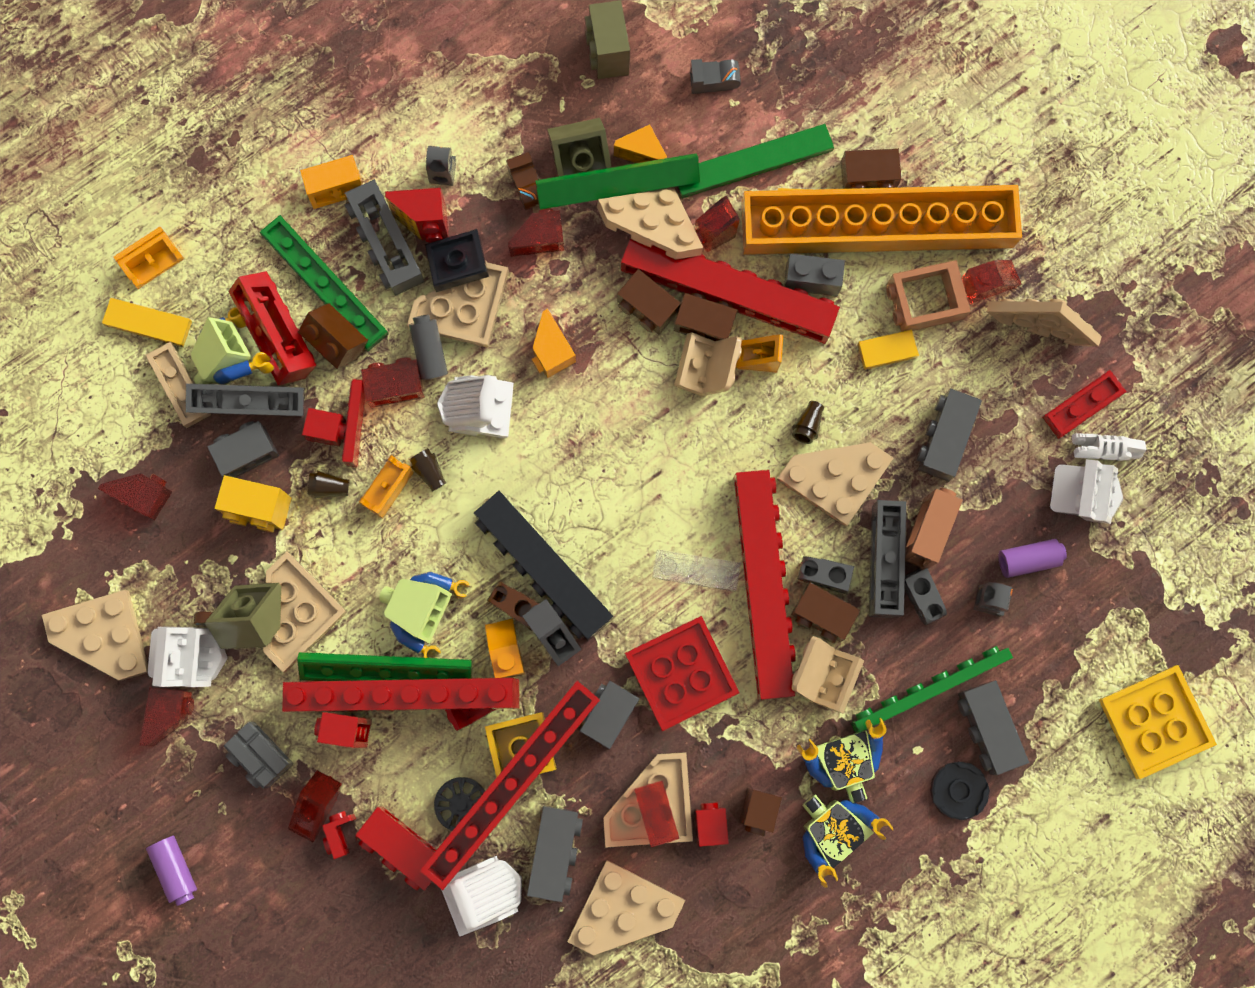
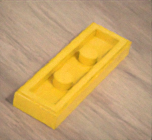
(147, 322)

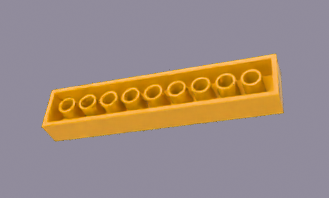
(881, 219)

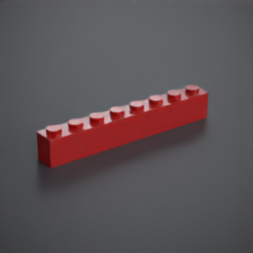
(742, 289)
(764, 584)
(401, 695)
(509, 785)

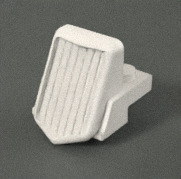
(477, 405)
(1087, 491)
(184, 657)
(483, 895)

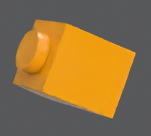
(551, 348)
(504, 649)

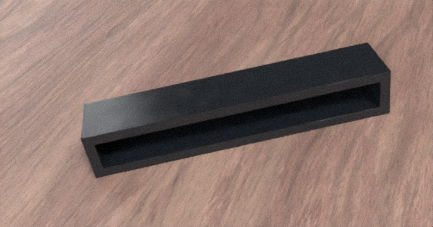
(543, 565)

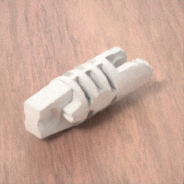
(1107, 447)

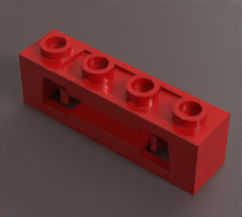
(272, 327)

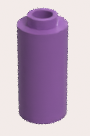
(1032, 558)
(172, 870)

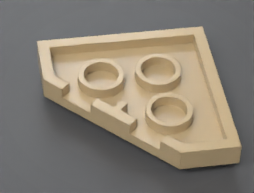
(653, 220)
(466, 310)
(1046, 318)
(836, 478)
(306, 612)
(100, 634)
(624, 821)
(623, 911)

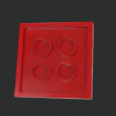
(681, 673)

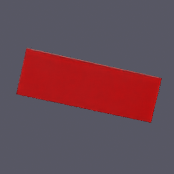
(1084, 404)
(354, 423)

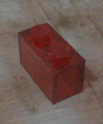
(392, 382)
(656, 813)

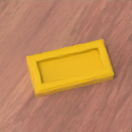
(888, 349)

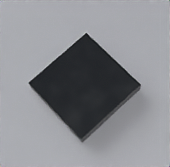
(456, 260)

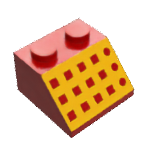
(420, 212)

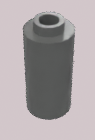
(428, 347)

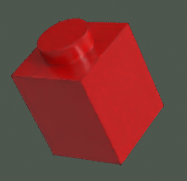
(324, 427)
(711, 825)

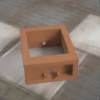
(953, 287)
(932, 528)

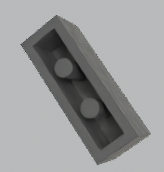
(948, 434)
(992, 728)
(554, 854)

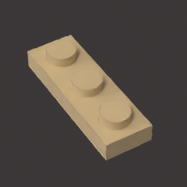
(173, 378)

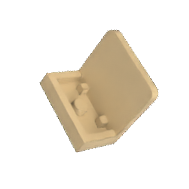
(707, 364)
(826, 675)

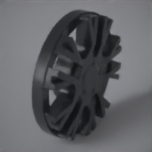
(459, 803)

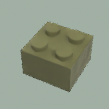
(607, 39)

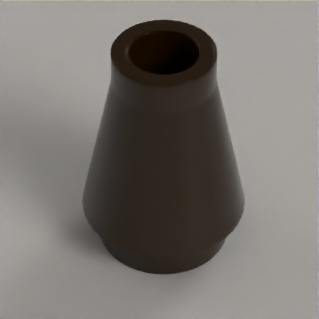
(808, 424)
(428, 469)
(327, 485)

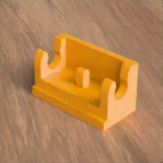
(330, 181)
(148, 257)
(386, 486)

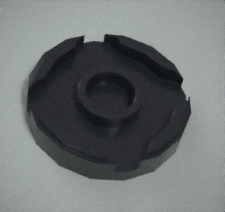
(959, 790)

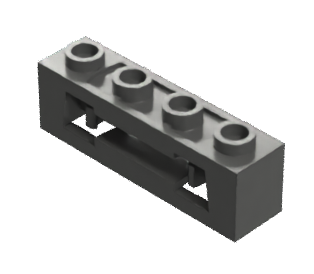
(363, 200)
(245, 399)
(887, 559)

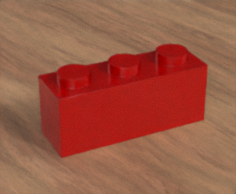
(343, 730)
(397, 845)

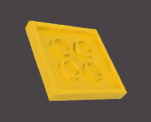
(1157, 722)

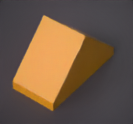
(639, 146)
(761, 354)

